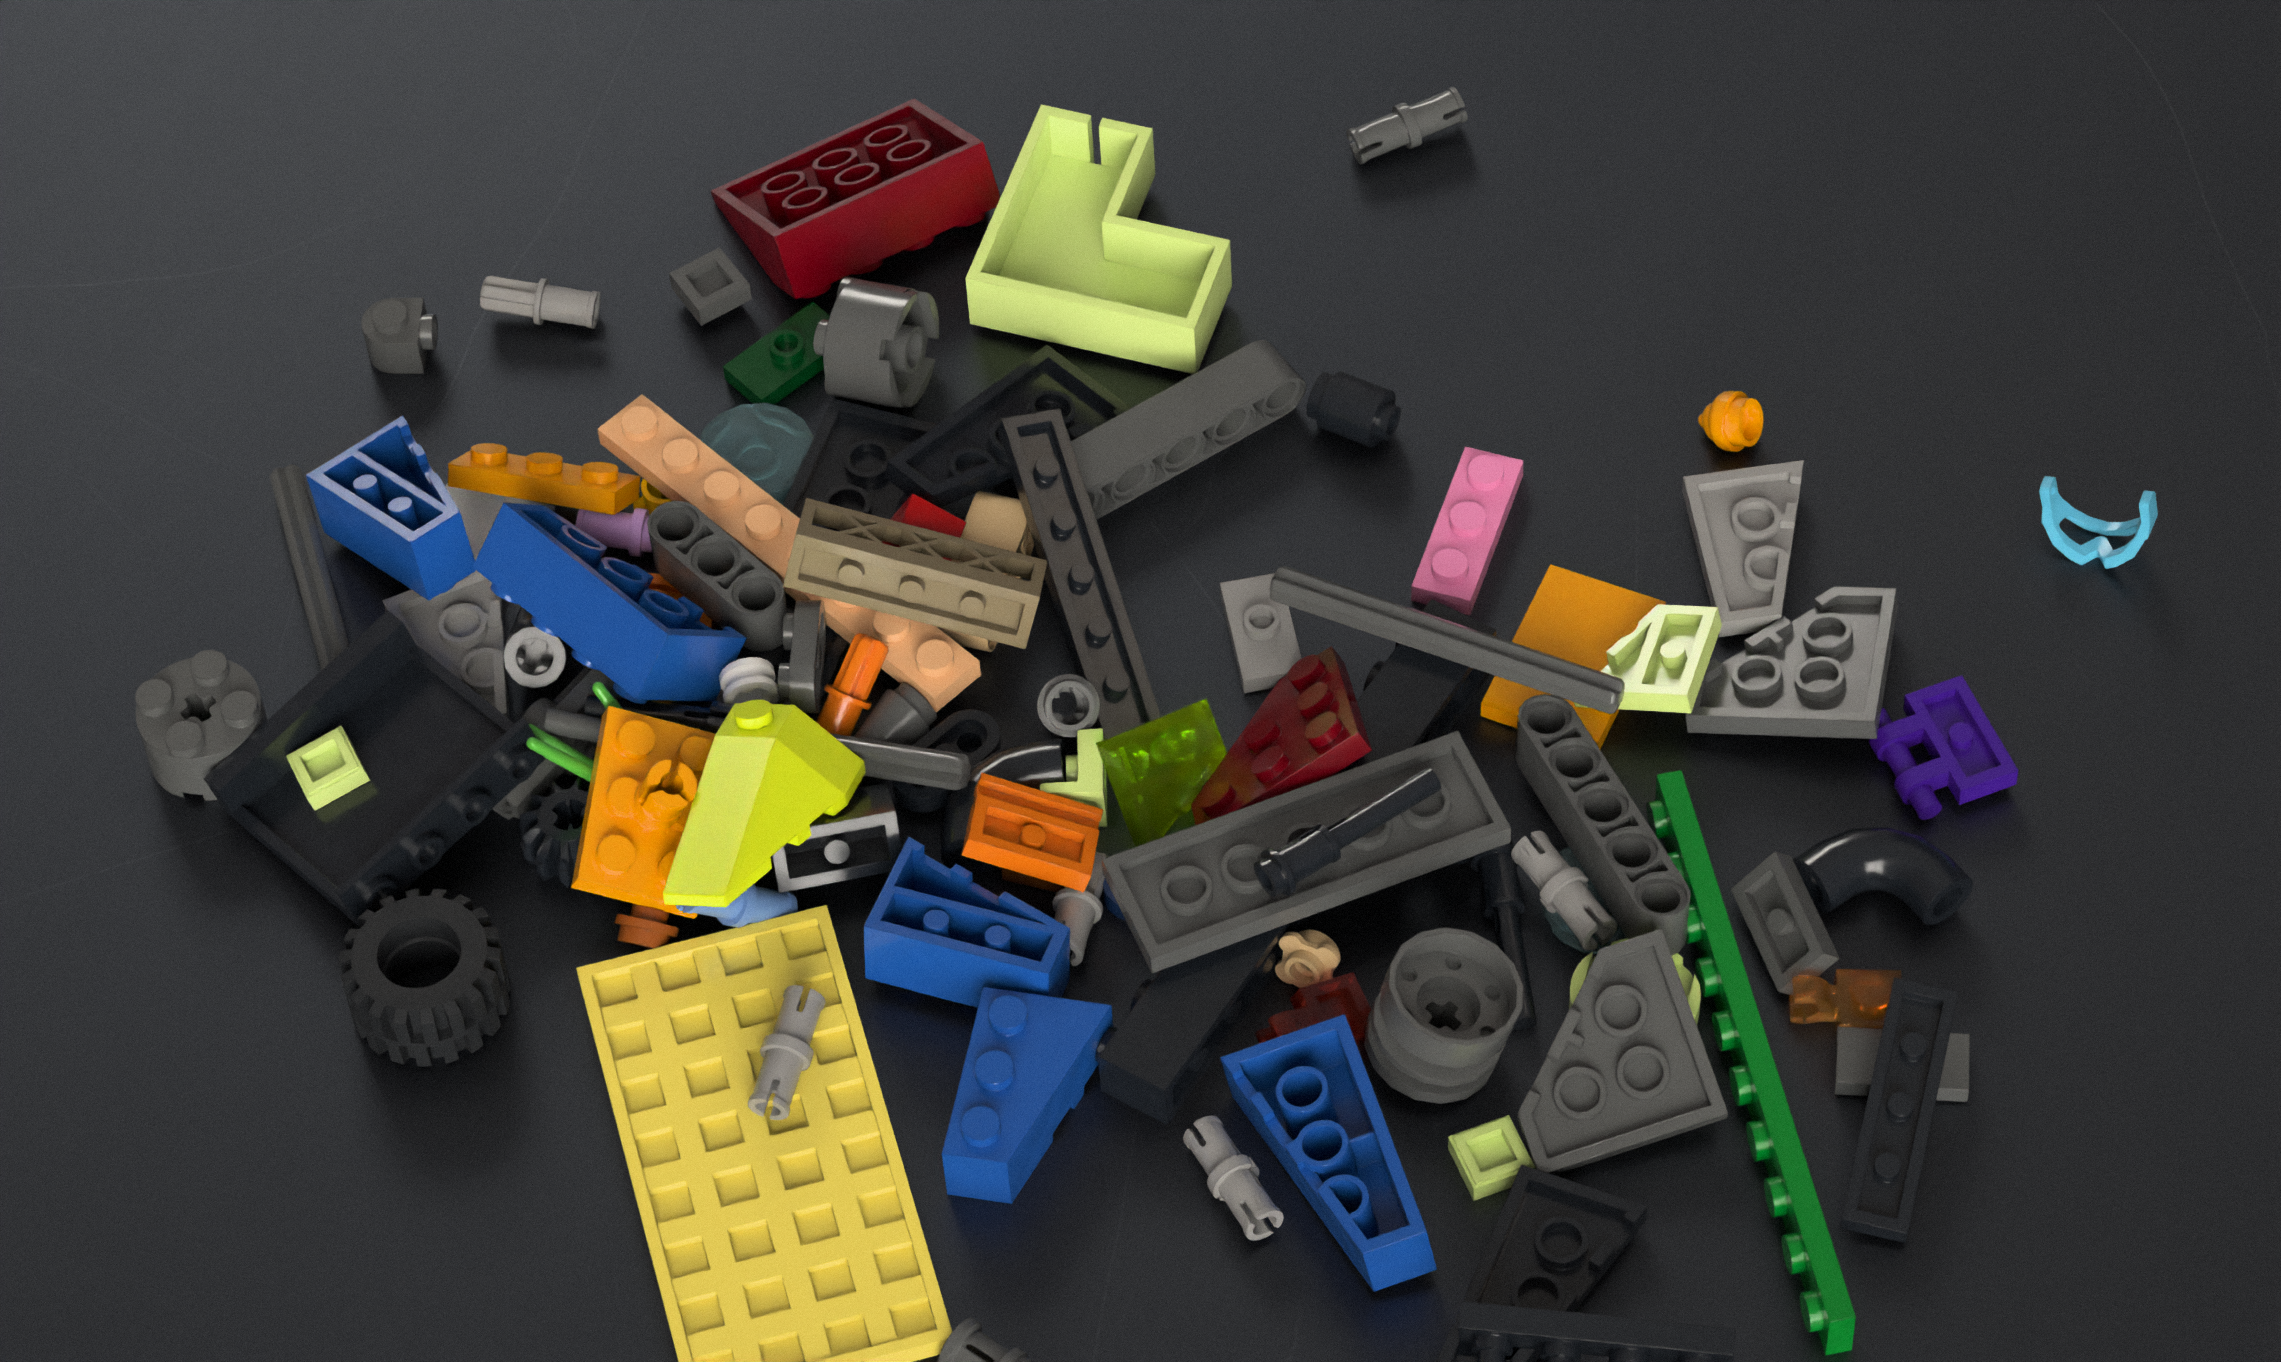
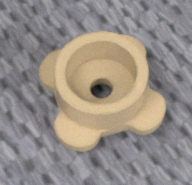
(1307, 958)

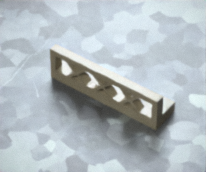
(914, 577)

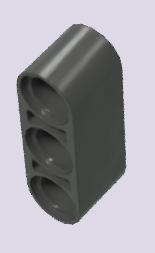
(717, 574)

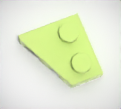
(1665, 658)

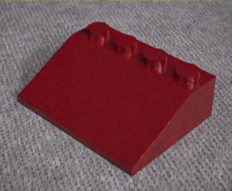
(860, 197)

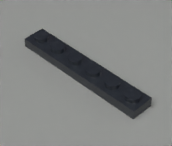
(1078, 568)

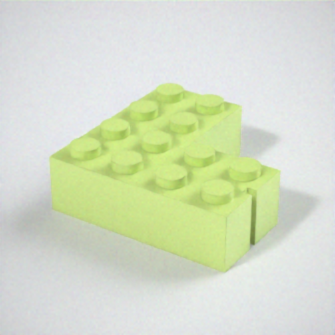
(1078, 265)

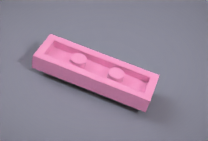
(1467, 530)

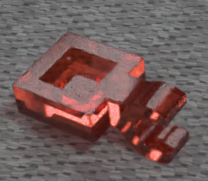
(1321, 1003)

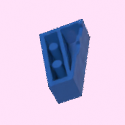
(394, 511)
(953, 937)

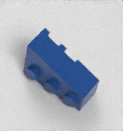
(1016, 1086)

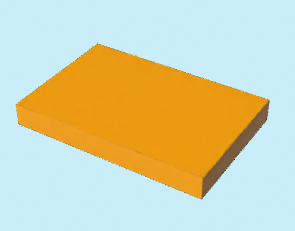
(1576, 622)

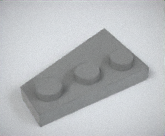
(1745, 540)
(462, 633)

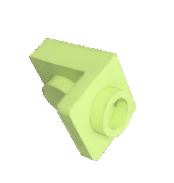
(1084, 774)

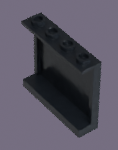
(431, 757)

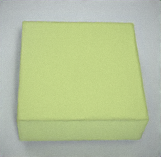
(328, 768)
(1489, 1156)

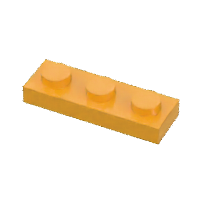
(544, 479)

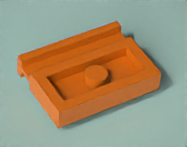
(1032, 832)

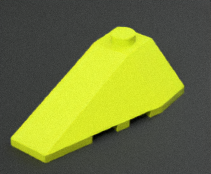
(757, 792)

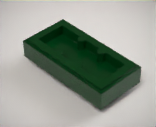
(779, 359)

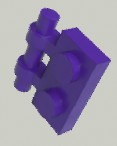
(1959, 741)

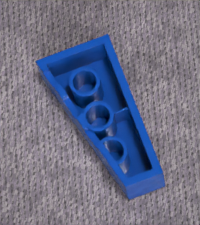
(604, 608)
(1329, 1134)

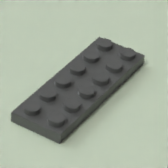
(1201, 882)

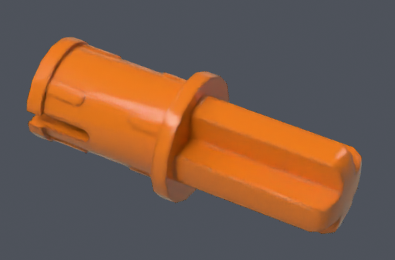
(852, 685)

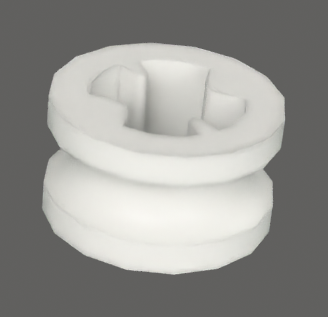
(749, 680)

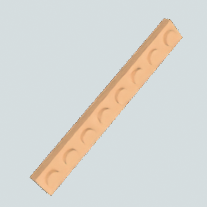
(695, 474)

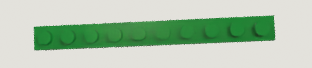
(1754, 1076)

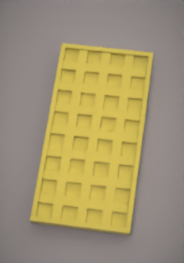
(759, 1227)

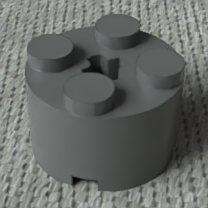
(878, 343)
(196, 718)

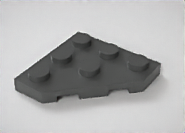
(1806, 674)
(1621, 1064)

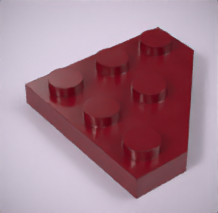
(1295, 738)

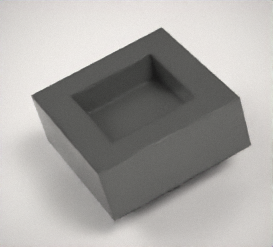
(710, 286)

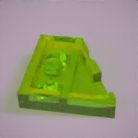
(1162, 767)

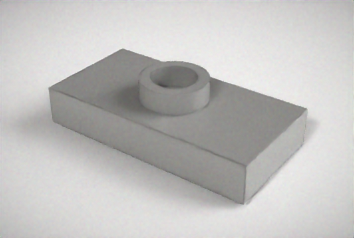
(1259, 632)

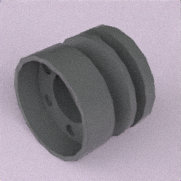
(1443, 1015)

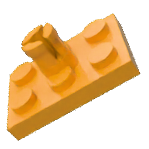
(638, 806)

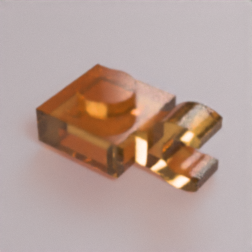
(1853, 1000)

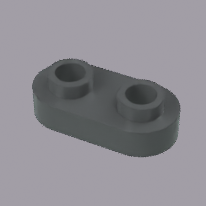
(806, 638)

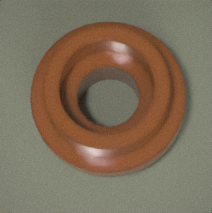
(645, 927)

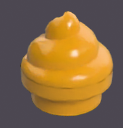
(1732, 421)

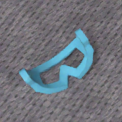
(2056, 509)

